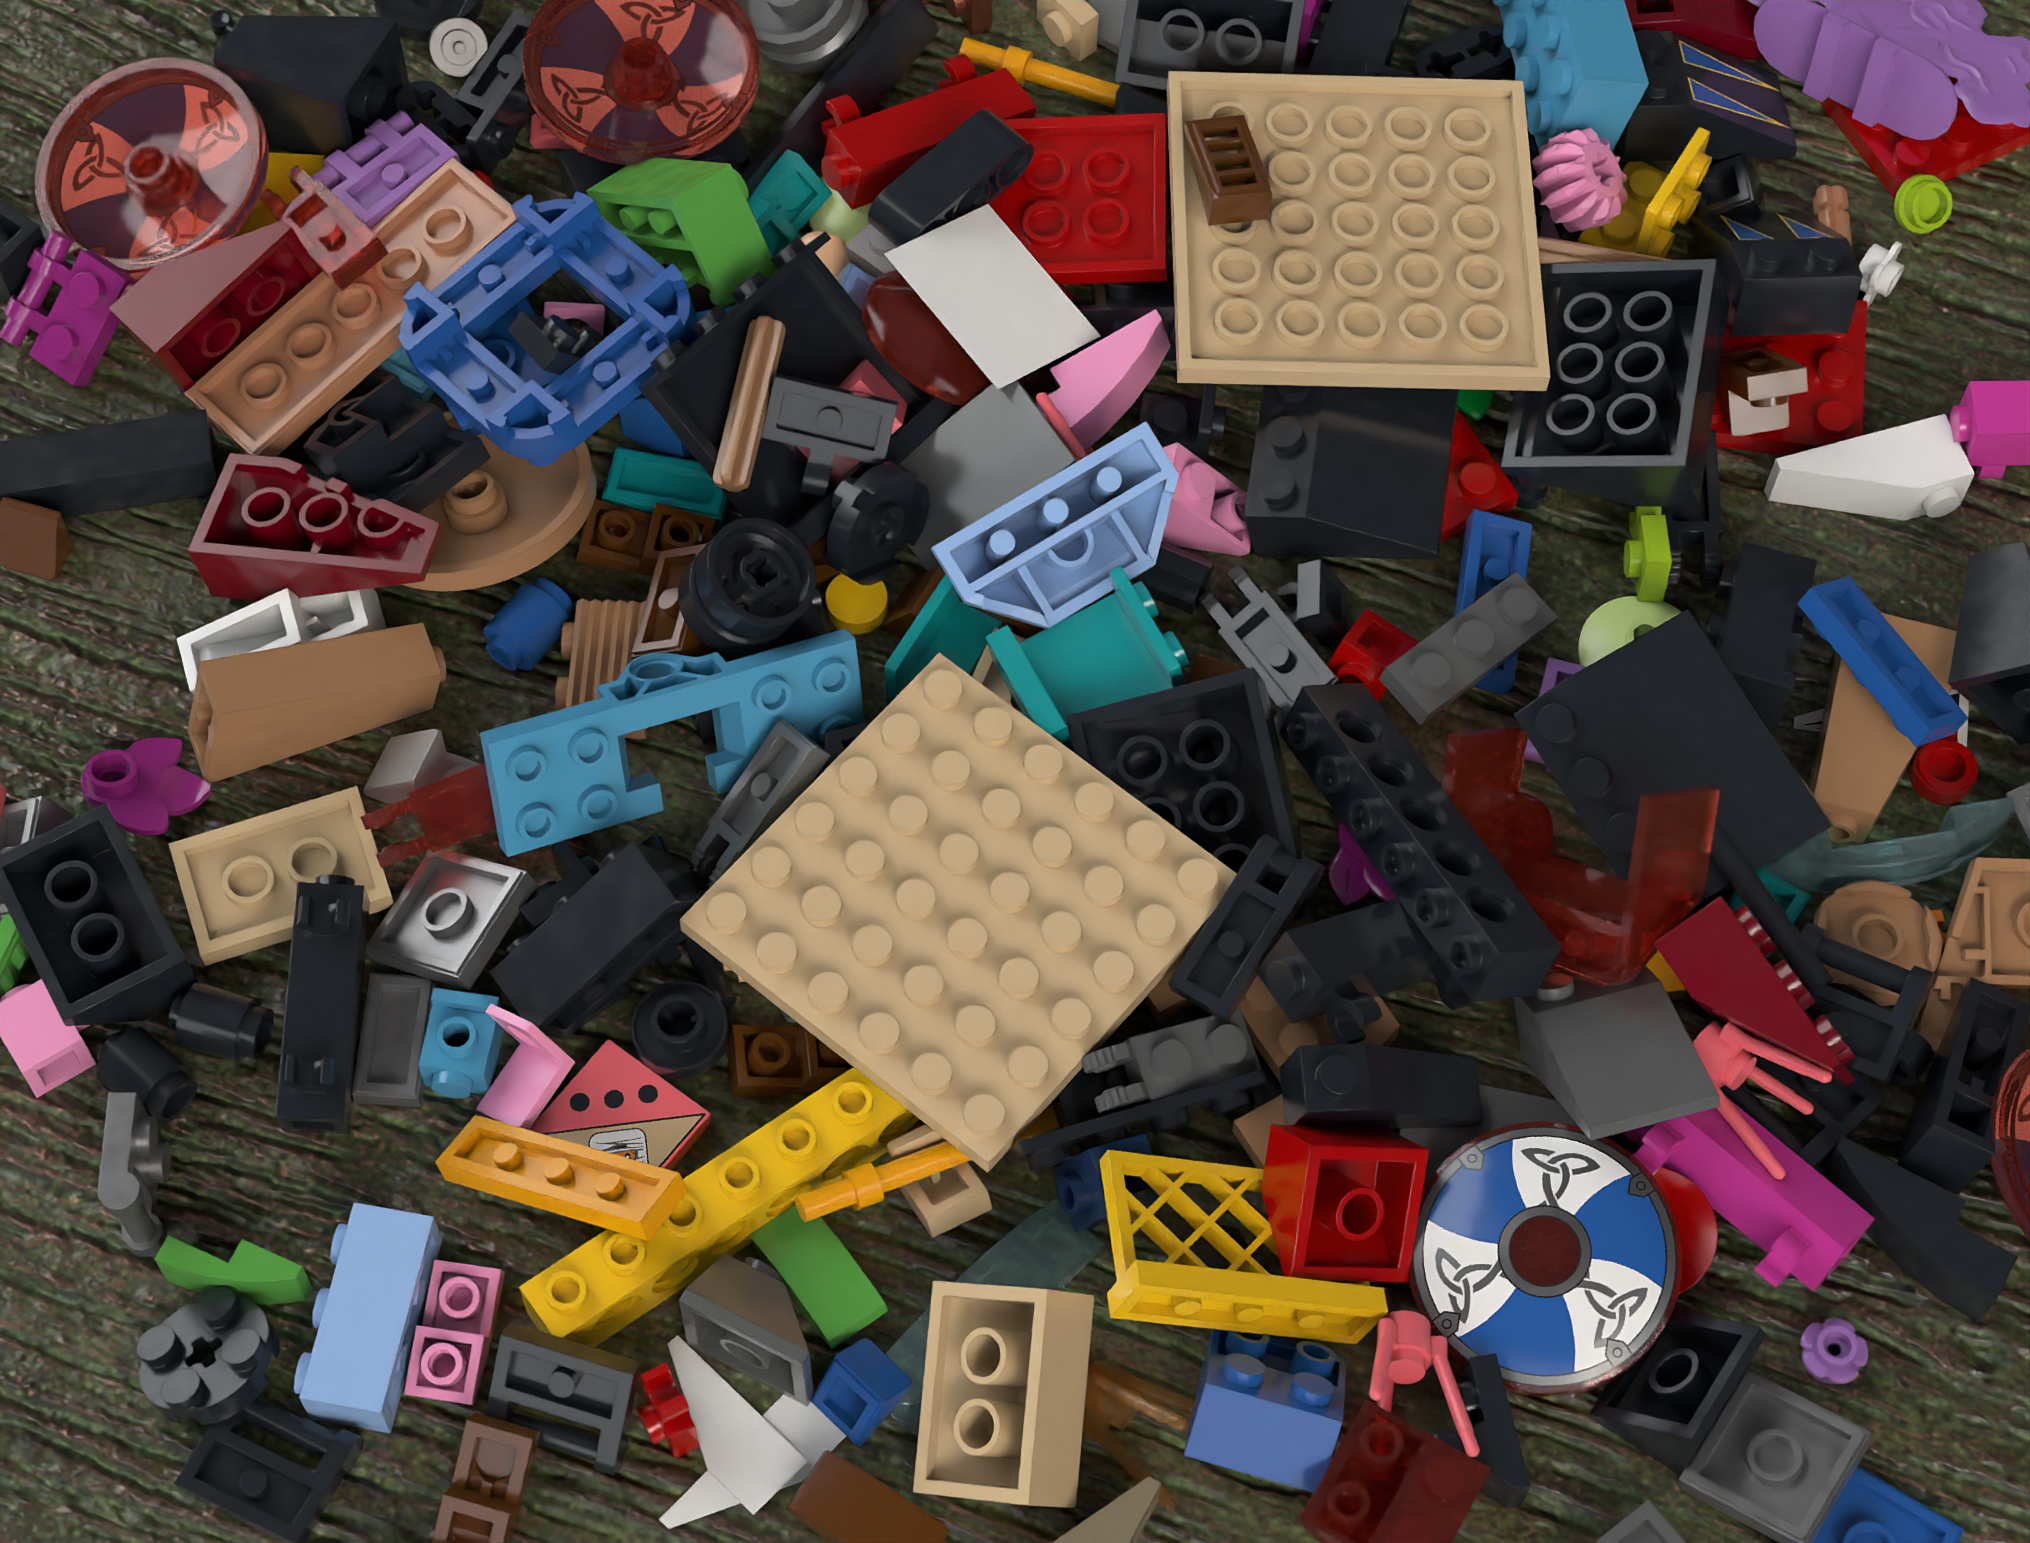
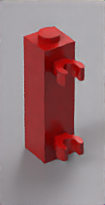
(878, 148)

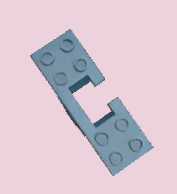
(571, 766)

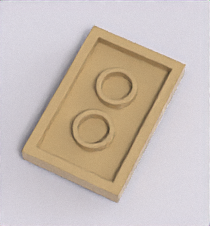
(246, 874)

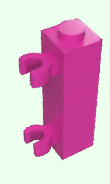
(1993, 426)
(1796, 1220)

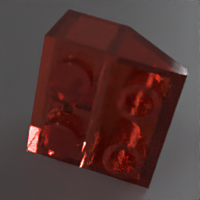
(1393, 1485)

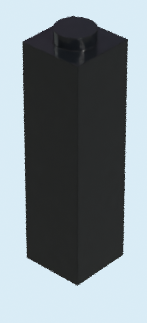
(113, 465)

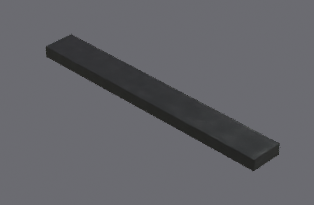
(863, 72)

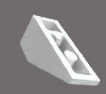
(1879, 474)

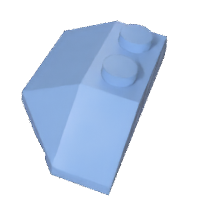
(1061, 538)

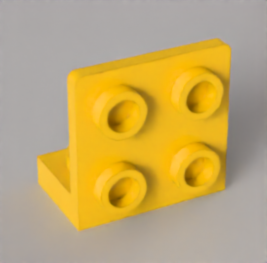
(1655, 203)

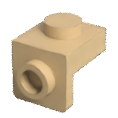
(1070, 25)
(944, 1197)

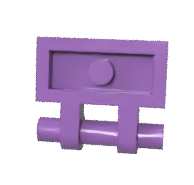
(384, 166)

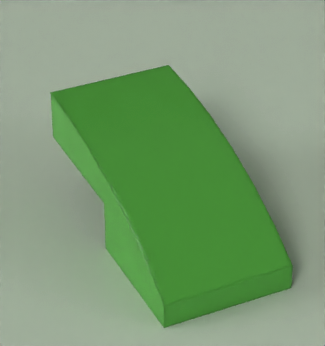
(249, 1273)
(819, 1275)

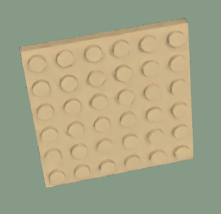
(1388, 239)
(961, 909)

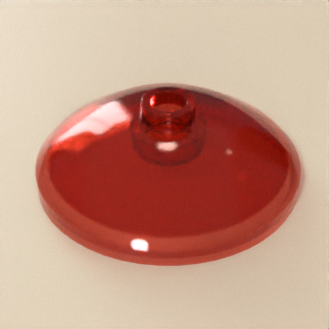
(919, 343)

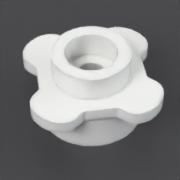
(1880, 271)

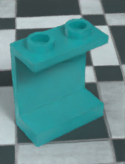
(1089, 659)

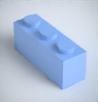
(368, 1317)

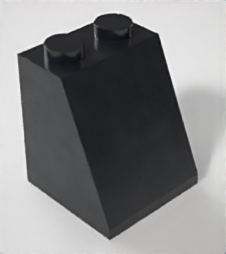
(315, 76)
(1994, 638)

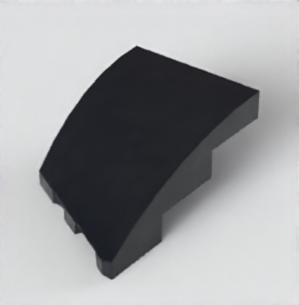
(393, 445)

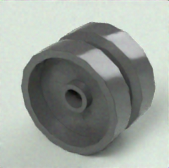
(805, 33)

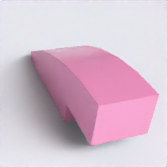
(1108, 377)

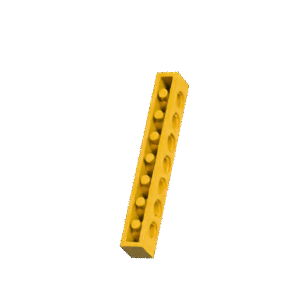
(727, 1199)

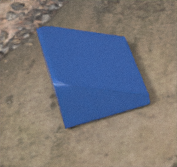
(860, 1390)

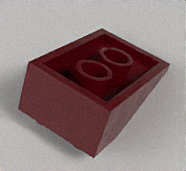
(213, 299)

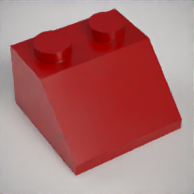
(1343, 1201)

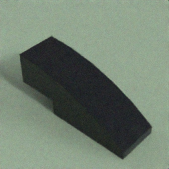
(1920, 1230)

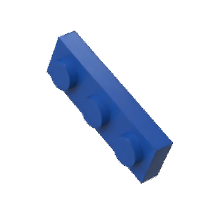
(1490, 554)
(1882, 661)

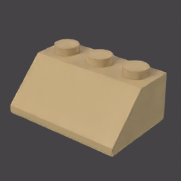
(1004, 1394)

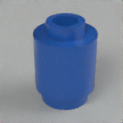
(528, 625)

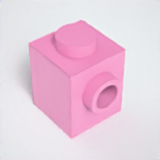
(39, 1040)

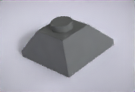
(748, 1323)

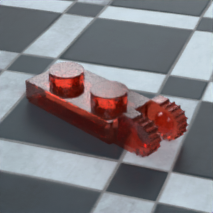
(327, 229)
(446, 811)

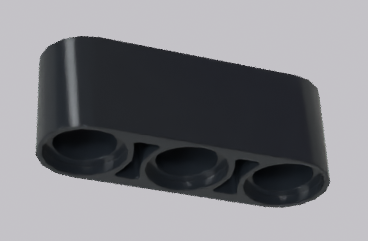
(952, 179)

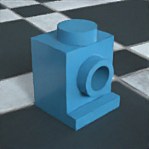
(466, 1068)

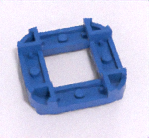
(523, 416)

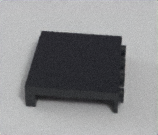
(820, 345)

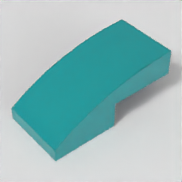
(787, 200)

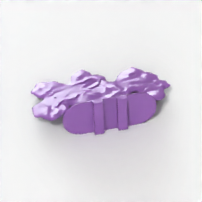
(1896, 60)

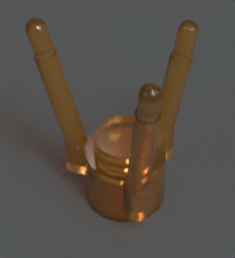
(1114, 1399)

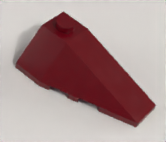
(288, 529)

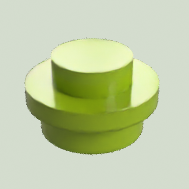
(1922, 204)

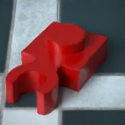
(666, 1412)

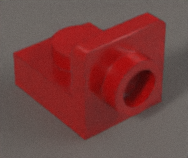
(1368, 650)

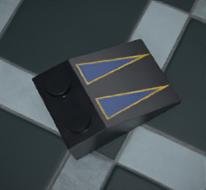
(1708, 90)
(1781, 272)

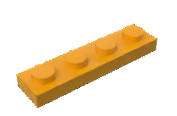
(562, 1177)

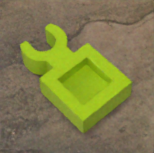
(1648, 554)

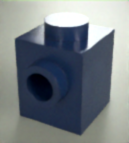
(1081, 1184)

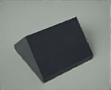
(1678, 1386)

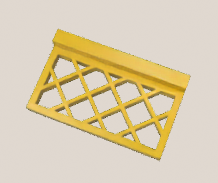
(1213, 1297)

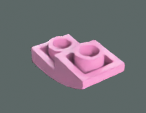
(455, 1332)

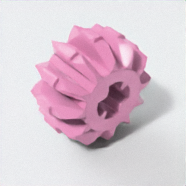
(1580, 180)

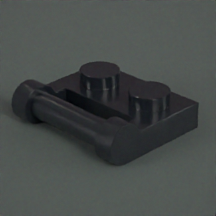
(1868, 1030)
(1836, 1112)
(568, 1383)
(261, 1485)

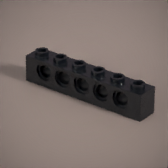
(1419, 842)

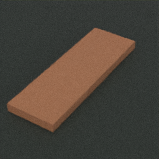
(335, 338)

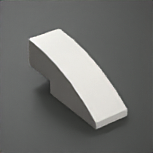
(281, 622)

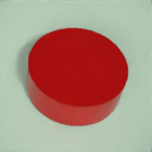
(1943, 771)

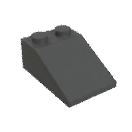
(1612, 1053)

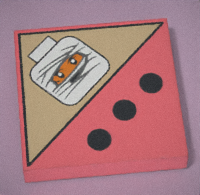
(625, 1111)

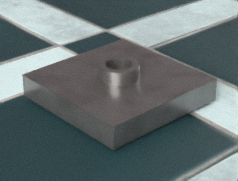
(450, 917)
(1775, 1460)

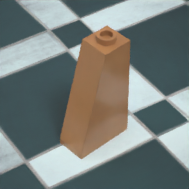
(308, 696)
(1859, 747)

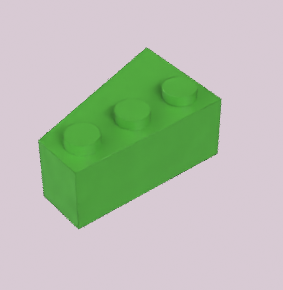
(689, 218)

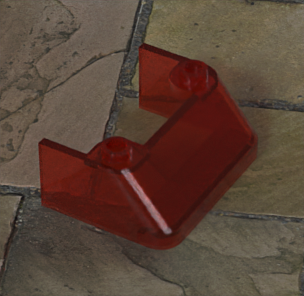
(1594, 916)

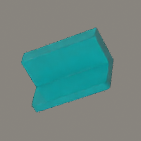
(943, 628)

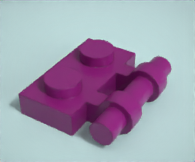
(80, 321)

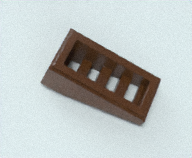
(1236, 202)

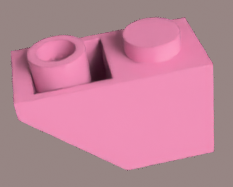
(1205, 508)

